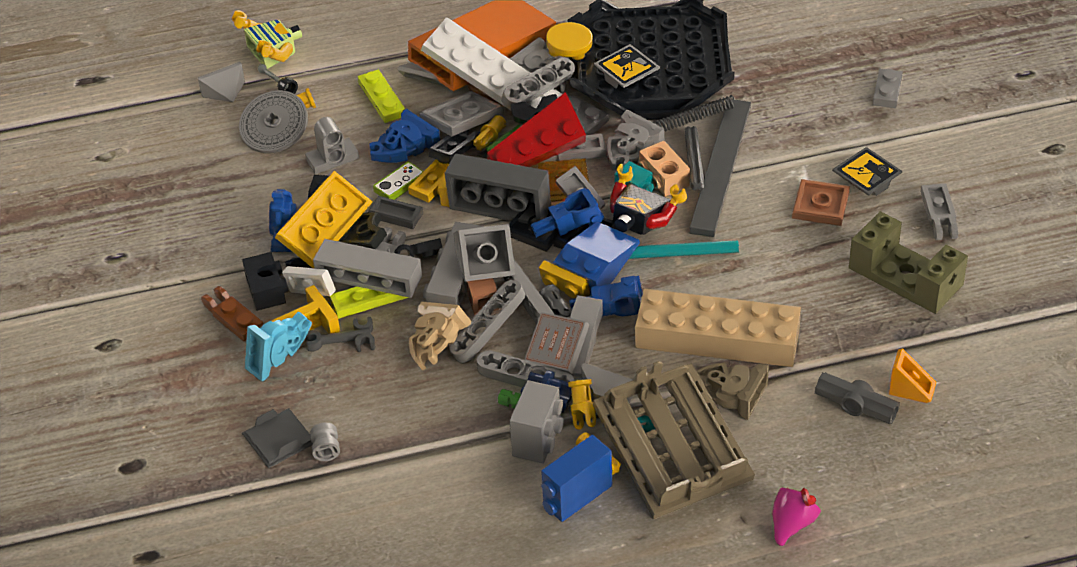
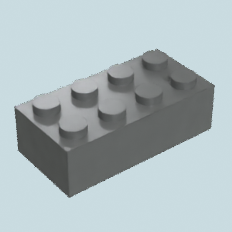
(497, 189)

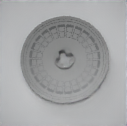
(287, 129)

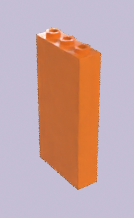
(500, 24)

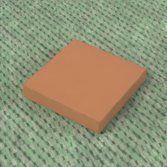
(821, 202)

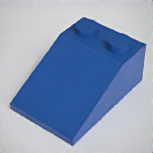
(597, 254)

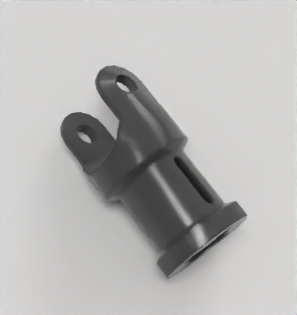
(555, 302)

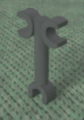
(360, 334)

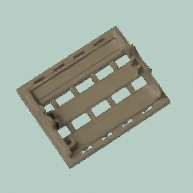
(703, 420)

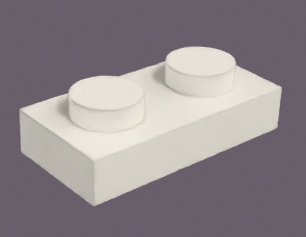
(301, 278)

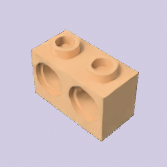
(666, 167)

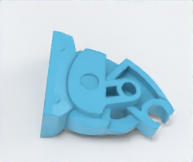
(273, 342)

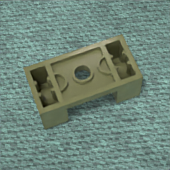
(881, 258)

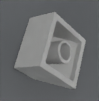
(485, 252)

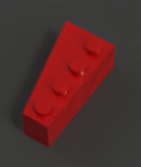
(542, 137)

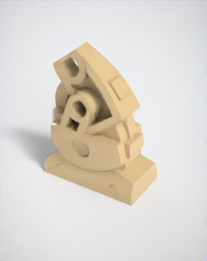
(435, 330)

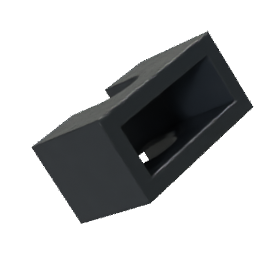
(265, 281)

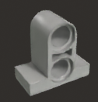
(331, 147)

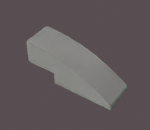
(591, 311)

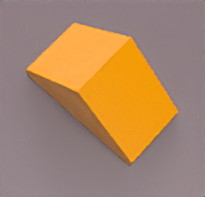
(910, 379)

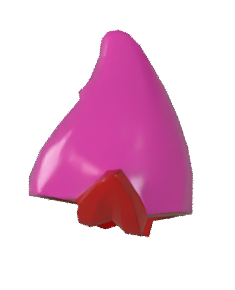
(792, 512)

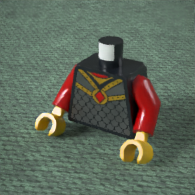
(640, 209)

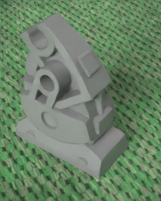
(535, 57)
(631, 137)

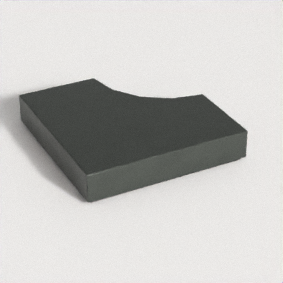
(365, 232)

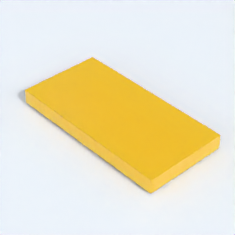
(323, 216)

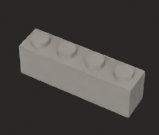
(369, 267)
(447, 281)

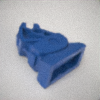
(404, 139)
(279, 214)

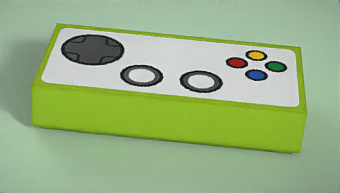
(398, 181)

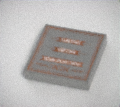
(557, 342)

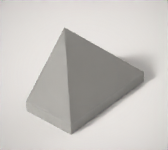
(416, 72)
(223, 83)

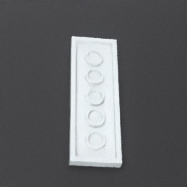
(476, 61)

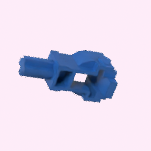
(570, 214)
(618, 298)

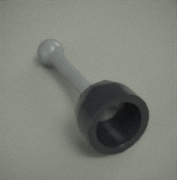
(283, 83)

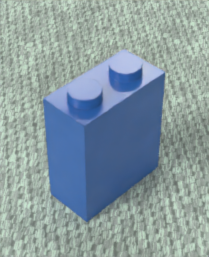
(576, 478)

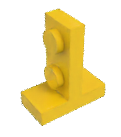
(316, 311)

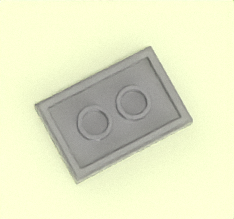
(461, 113)

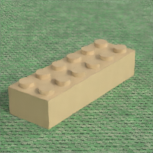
(718, 327)

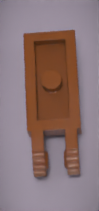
(231, 313)

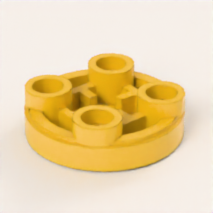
(569, 40)

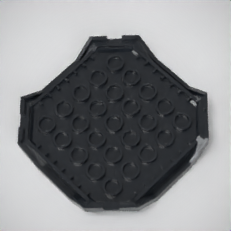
(680, 38)

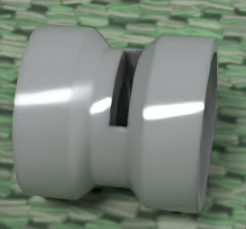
(324, 441)

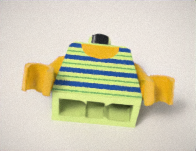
(268, 41)

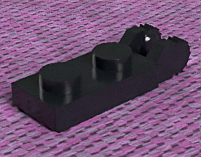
(451, 145)

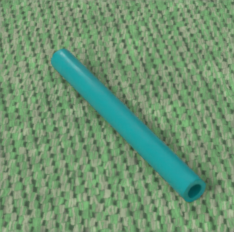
(686, 249)

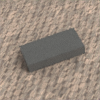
(397, 212)

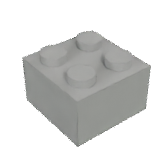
(536, 422)

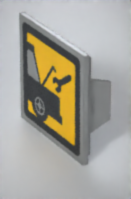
(626, 66)

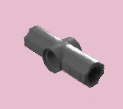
(857, 398)

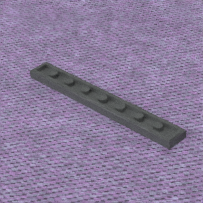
(720, 169)

